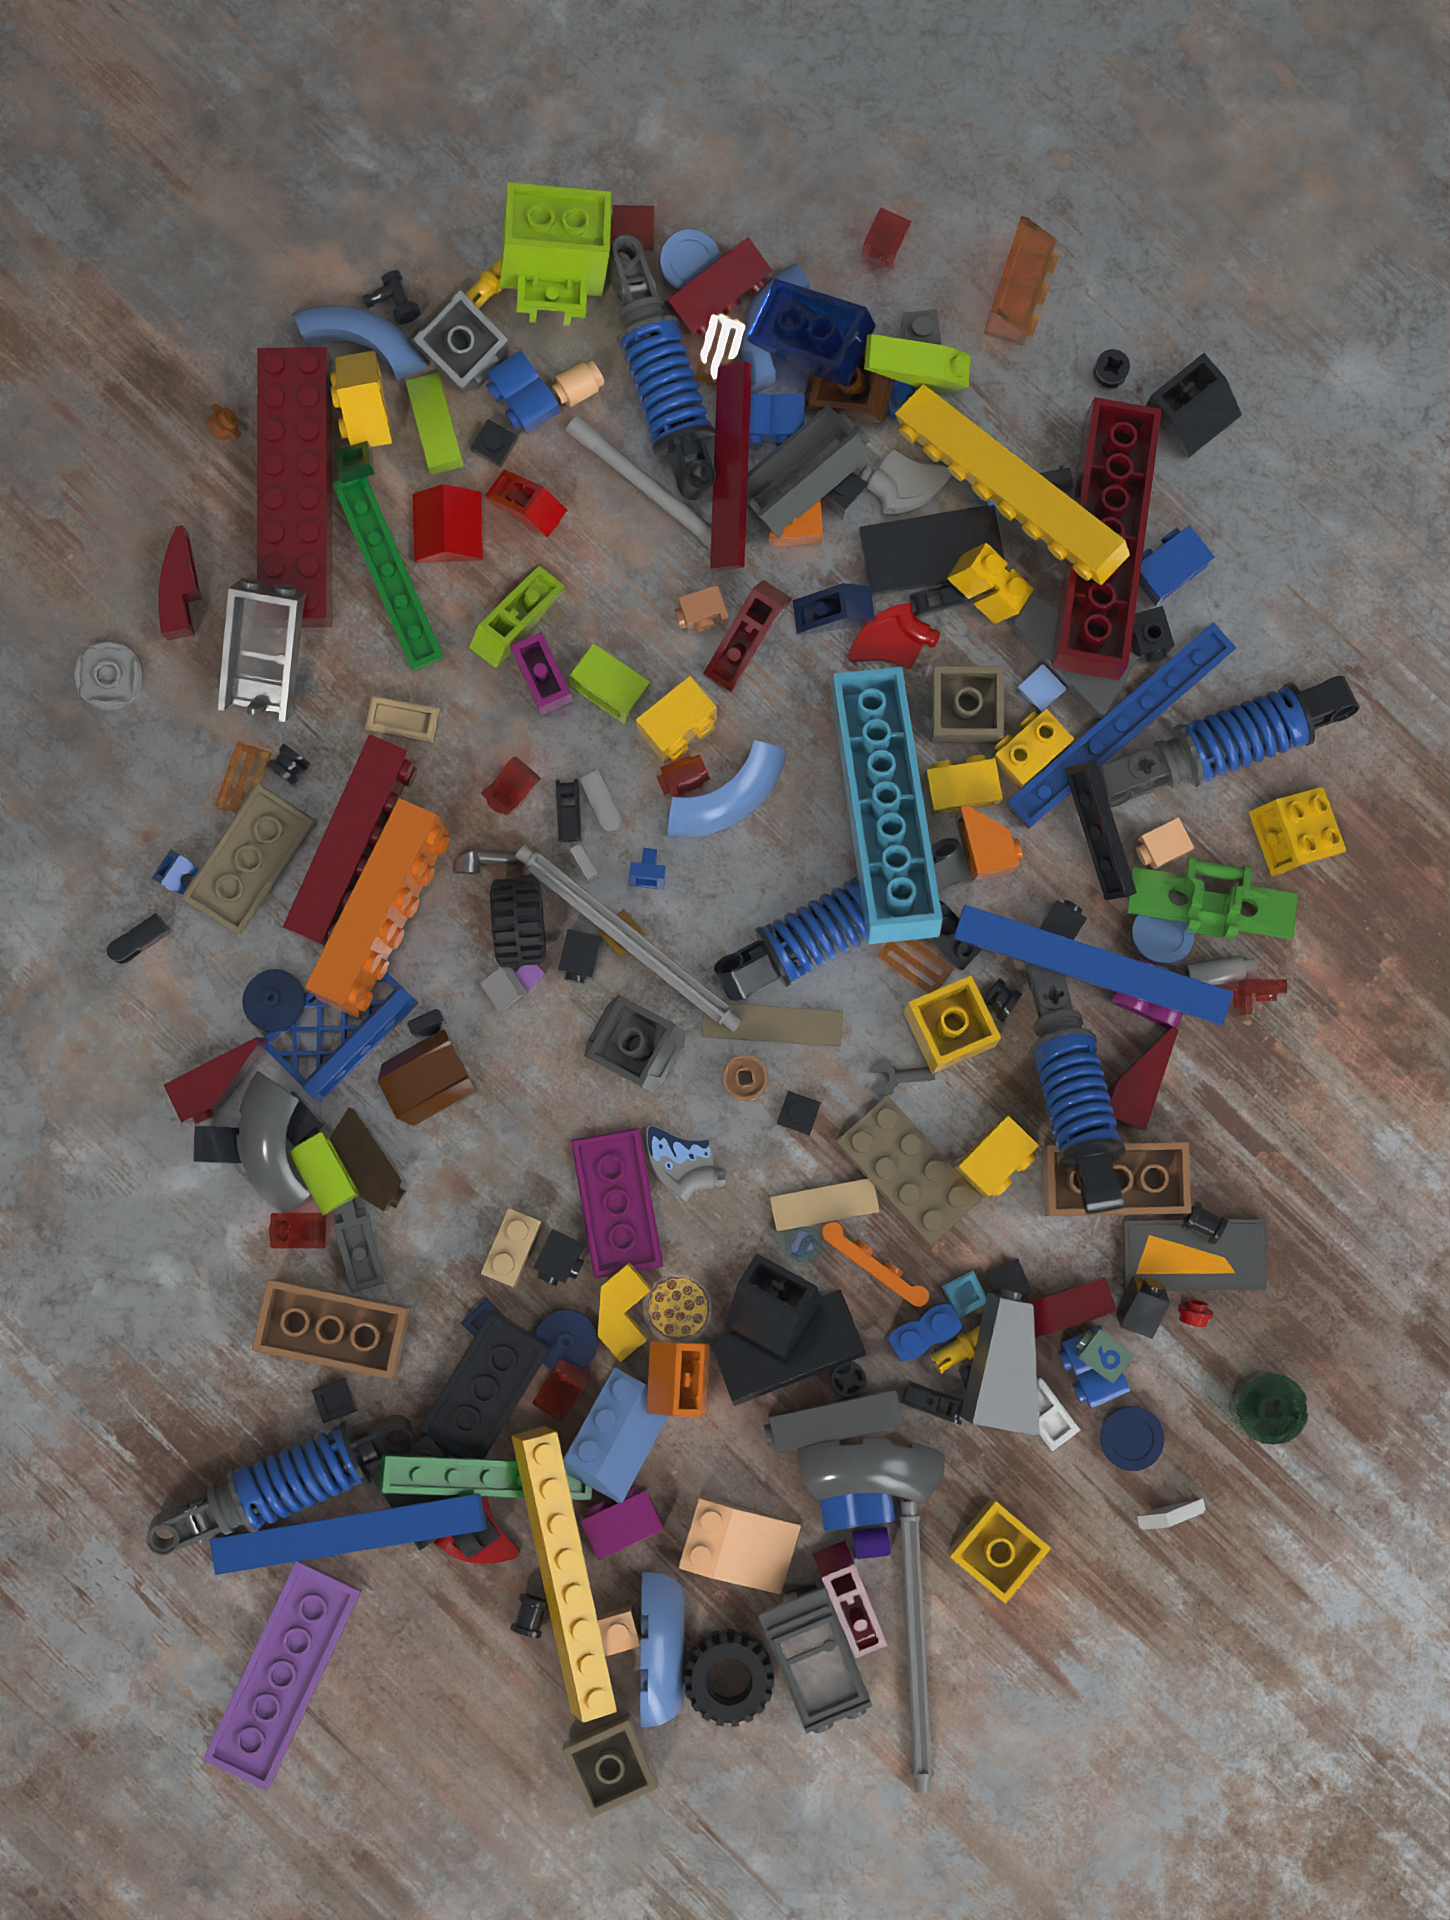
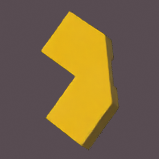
(615, 1325)

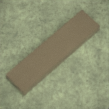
(780, 1025)

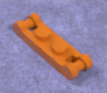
(887, 1273)

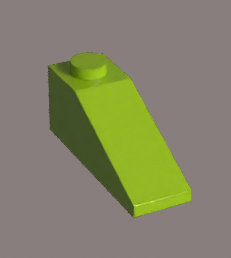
(918, 363)
(515, 616)

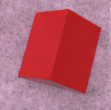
(447, 524)

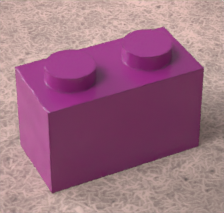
(541, 673)
(621, 1525)

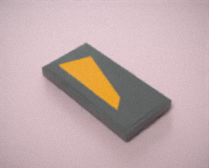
(1188, 1262)

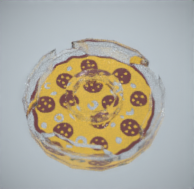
(677, 1308)

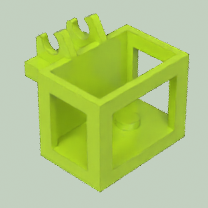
(555, 247)

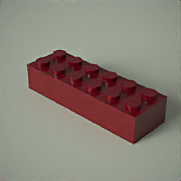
(350, 838)

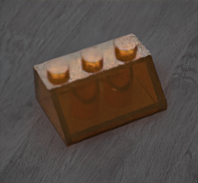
(1022, 283)

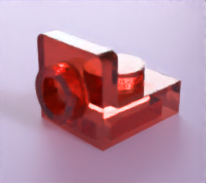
(1264, 989)

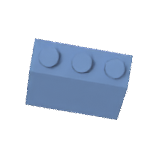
(614, 1437)

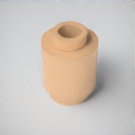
(577, 383)

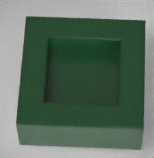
(354, 462)

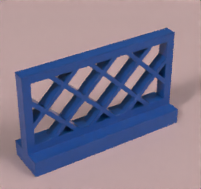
(352, 1048)

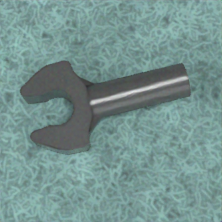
(898, 1076)

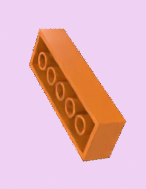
(379, 908)

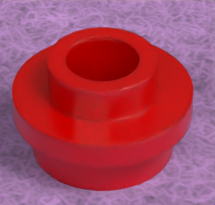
(1195, 1313)

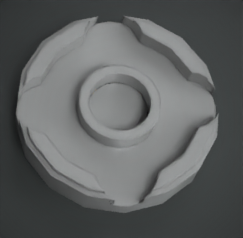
(108, 675)

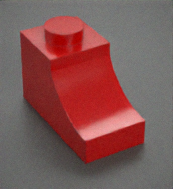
(526, 502)

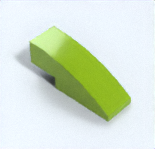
(434, 423)

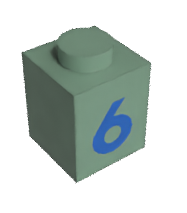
(1103, 1354)

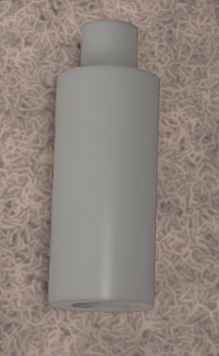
(1221, 970)

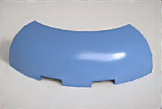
(362, 327)
(763, 371)
(732, 802)
(663, 1650)

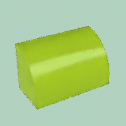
(608, 683)
(324, 1173)

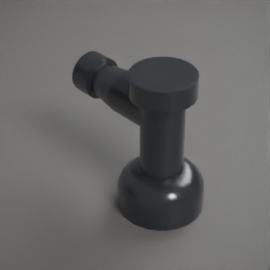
(405, 310)

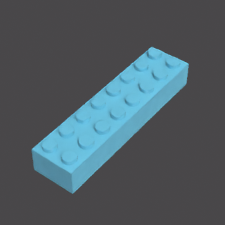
(886, 806)

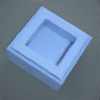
(1041, 688)

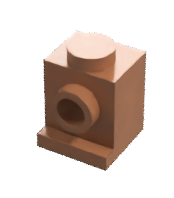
(701, 610)

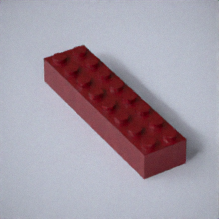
(295, 475)
(1116, 488)

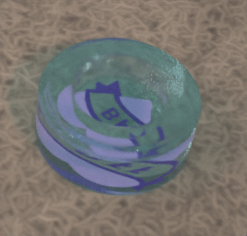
(803, 1244)

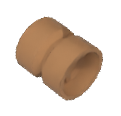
(745, 1078)

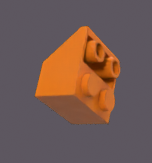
(678, 1378)

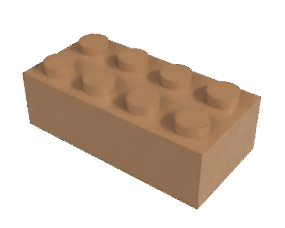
(1150, 1175)
(331, 1328)

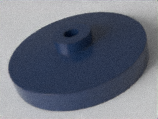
(274, 1000)
(571, 1336)
(1131, 1438)

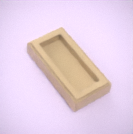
(402, 719)

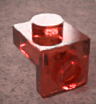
(511, 787)
(297, 1230)
(561, 1390)

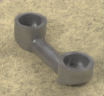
(471, 861)

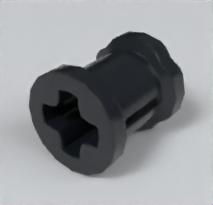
(1205, 1223)
(530, 1616)

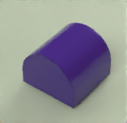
(871, 1543)

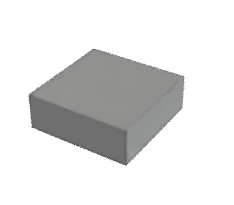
(584, 862)
(503, 988)

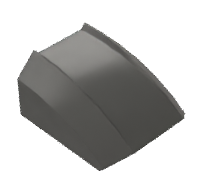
(460, 342)
(635, 1043)

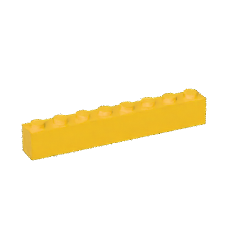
(1012, 485)
(564, 1573)

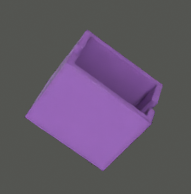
(529, 975)

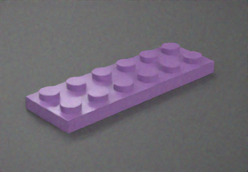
(282, 1675)

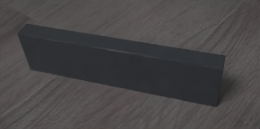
(1100, 830)

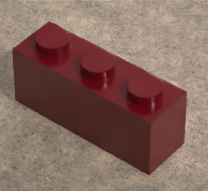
(719, 287)

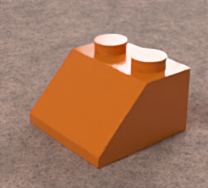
(987, 845)

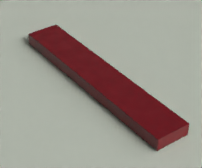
(731, 466)

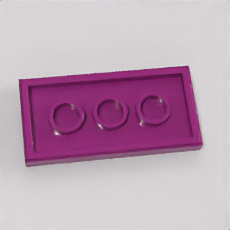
(616, 1202)

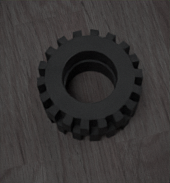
(517, 921)
(722, 1708)

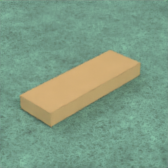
(824, 1204)

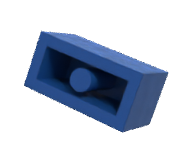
(1173, 563)

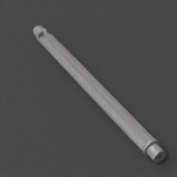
(628, 938)
(916, 1647)

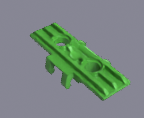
(1209, 911)

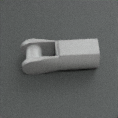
(602, 802)

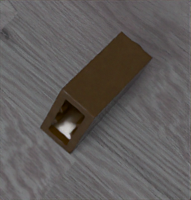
(368, 1162)

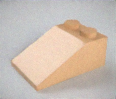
(739, 1545)

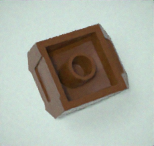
(862, 400)
(425, 1079)

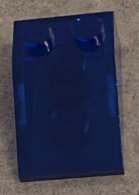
(812, 331)

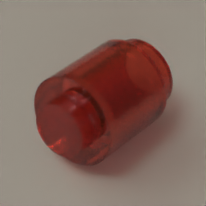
(682, 776)

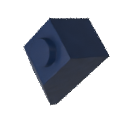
(834, 608)

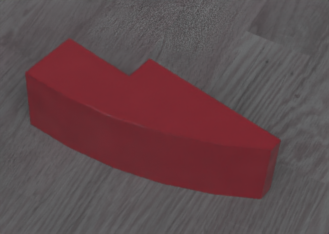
(178, 587)
(1072, 1306)

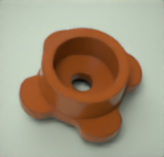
(223, 422)

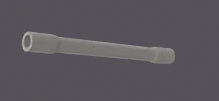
(594, 441)

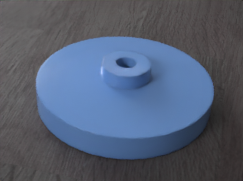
(686, 256)
(1161, 940)

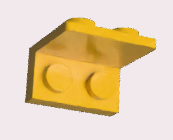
(1297, 830)

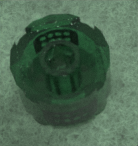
(1288, 1406)

